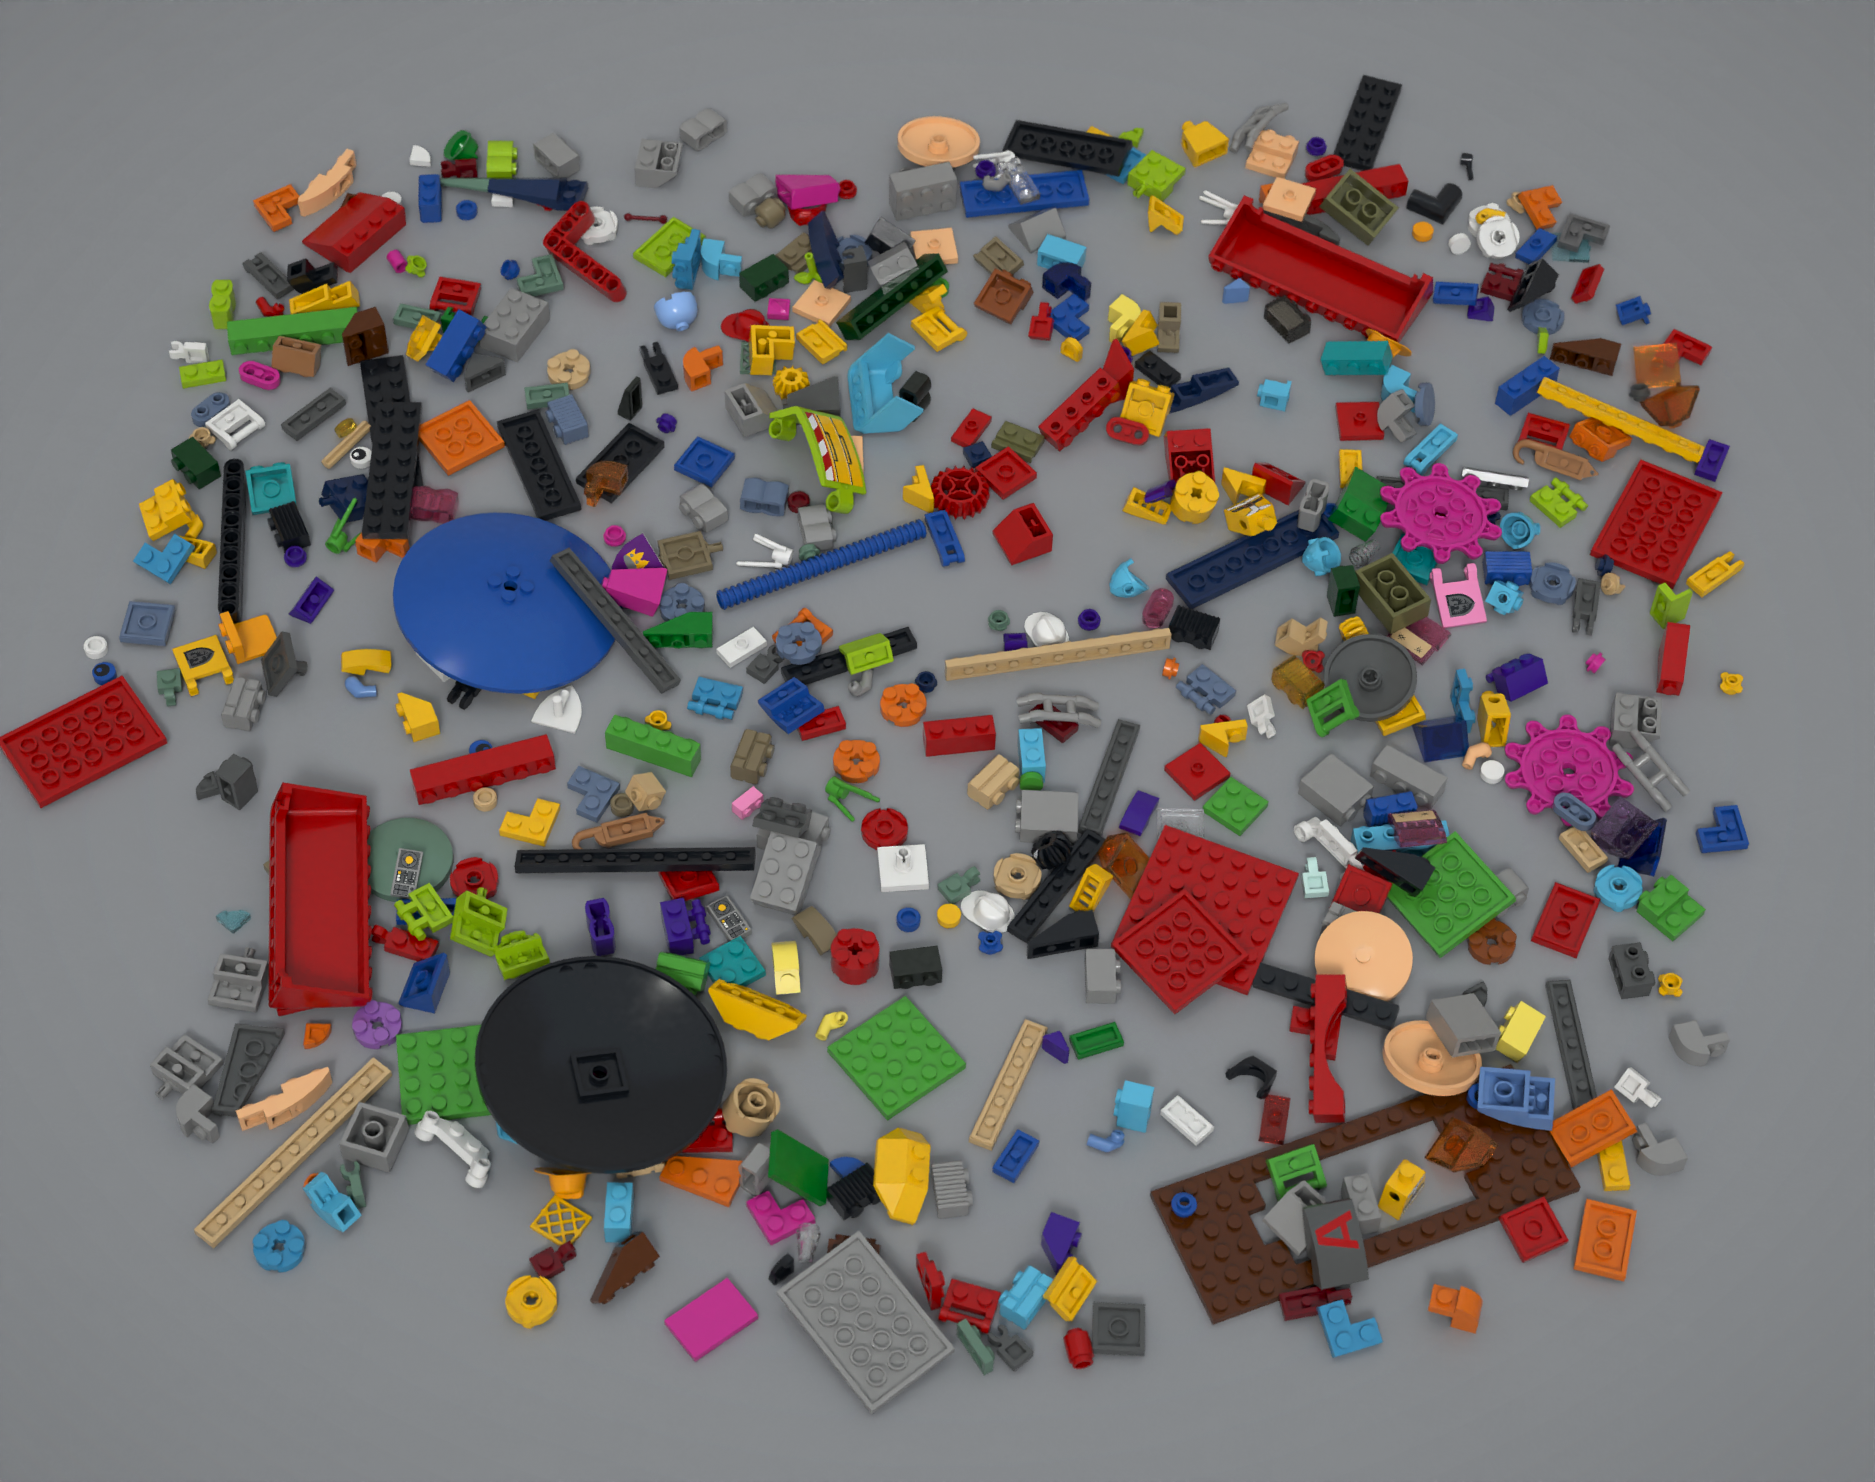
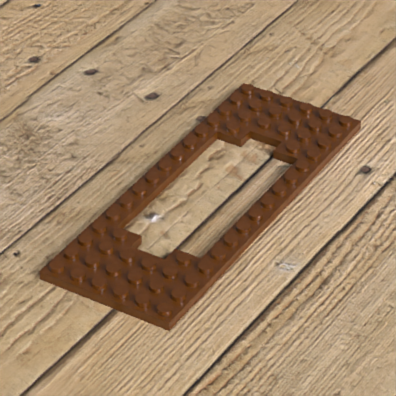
(1240, 1273)

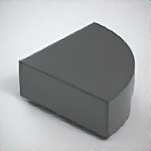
(207, 787)
(1480, 991)

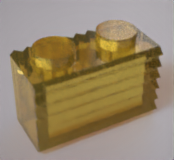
(1296, 681)

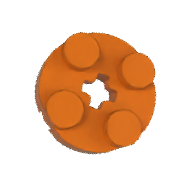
(903, 694)
(852, 750)

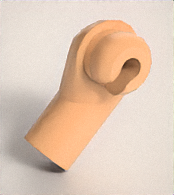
(1478, 750)

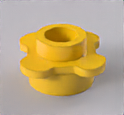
(1728, 687)
(658, 716)
(1670, 979)

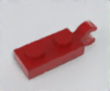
(404, 944)

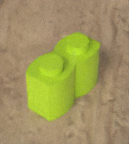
(500, 159)
(222, 303)

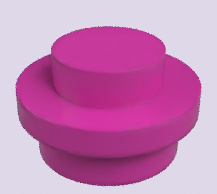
(614, 536)
(1595, 662)

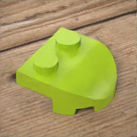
(520, 954)

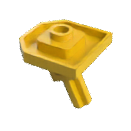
(423, 338)

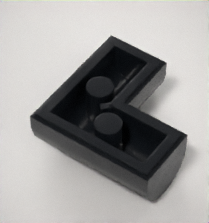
(1438, 207)

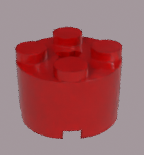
(855, 955)

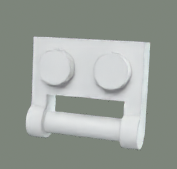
(230, 420)

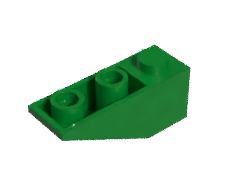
(684, 631)

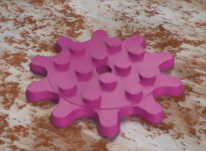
(1438, 492)
(1563, 748)

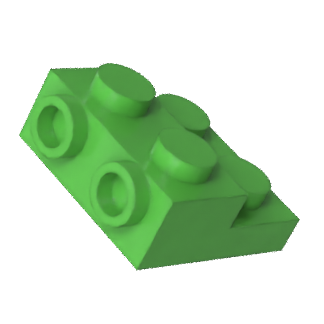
(1669, 907)

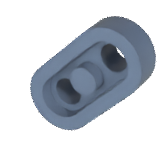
(209, 408)
(1575, 811)

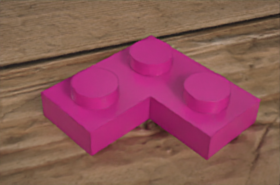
(778, 1223)

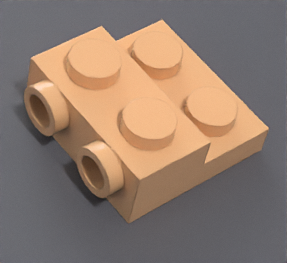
(1272, 154)

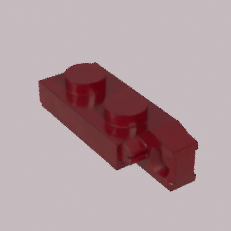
(1305, 1301)

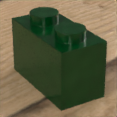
(764, 278)
(195, 463)
(1343, 590)

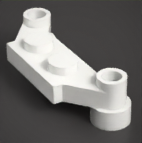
(1331, 839)
(460, 1142)

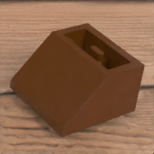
(364, 337)

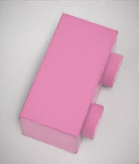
(747, 803)

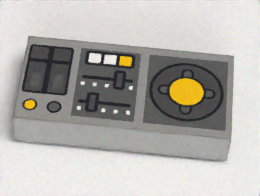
(406, 873)
(728, 918)

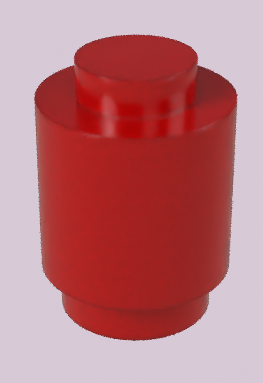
(1078, 1348)

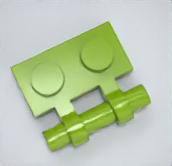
(1554, 507)
(430, 907)

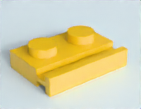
(821, 341)
(1069, 1289)

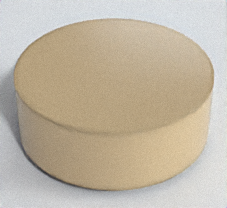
(485, 799)

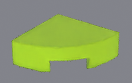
(1134, 135)
(1542, 340)

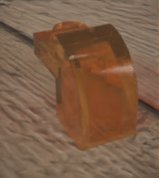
(607, 477)

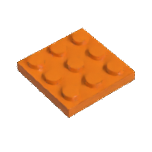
(459, 437)

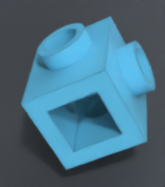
(1498, 595)

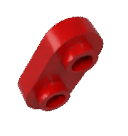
(1324, 168)
(1128, 431)

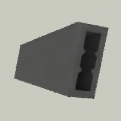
(818, 397)

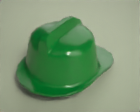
(461, 146)

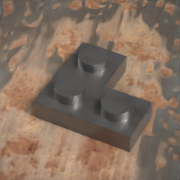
(1582, 228)

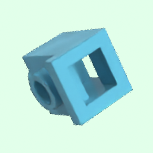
(1274, 394)

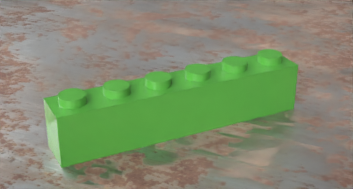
(314, 327)

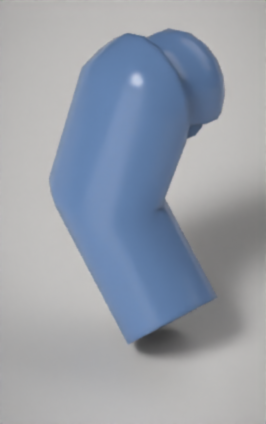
(358, 690)
(1108, 1144)

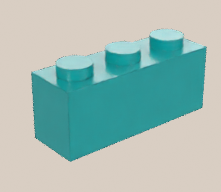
(1356, 358)

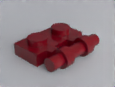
(1500, 286)

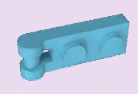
(1430, 449)

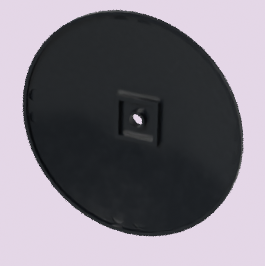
(610, 1017)

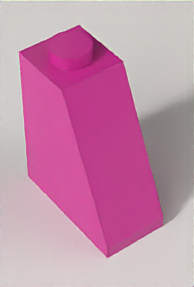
(806, 190)
(636, 588)

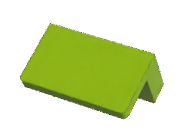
(1668, 606)
(867, 653)

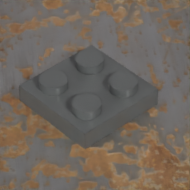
(1118, 1329)

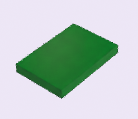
(798, 1168)

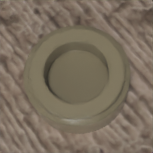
(621, 805)

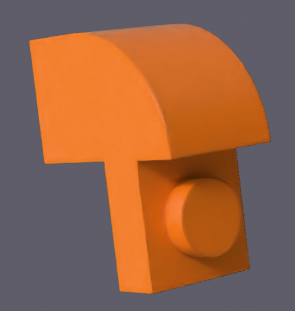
(698, 366)
(375, 548)
(1461, 1305)

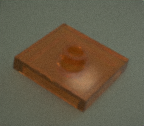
(1657, 365)

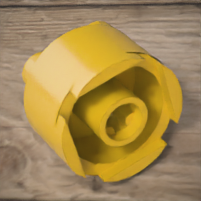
(1194, 497)

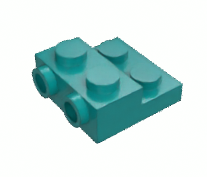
(270, 487)

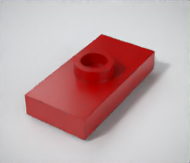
(971, 428)

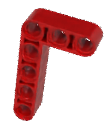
(566, 246)

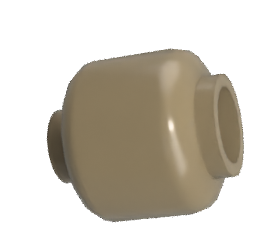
(770, 213)

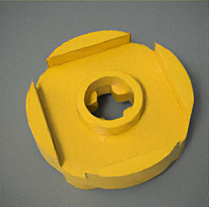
(534, 1314)

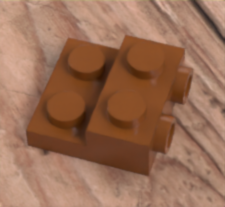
(1004, 296)

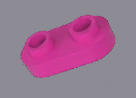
(262, 377)

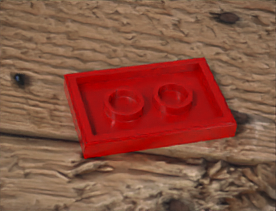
(1565, 920)

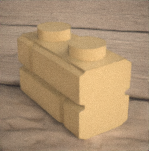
(993, 782)

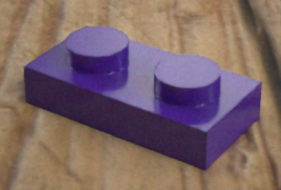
(1712, 460)

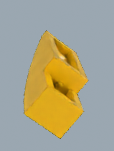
(326, 298)

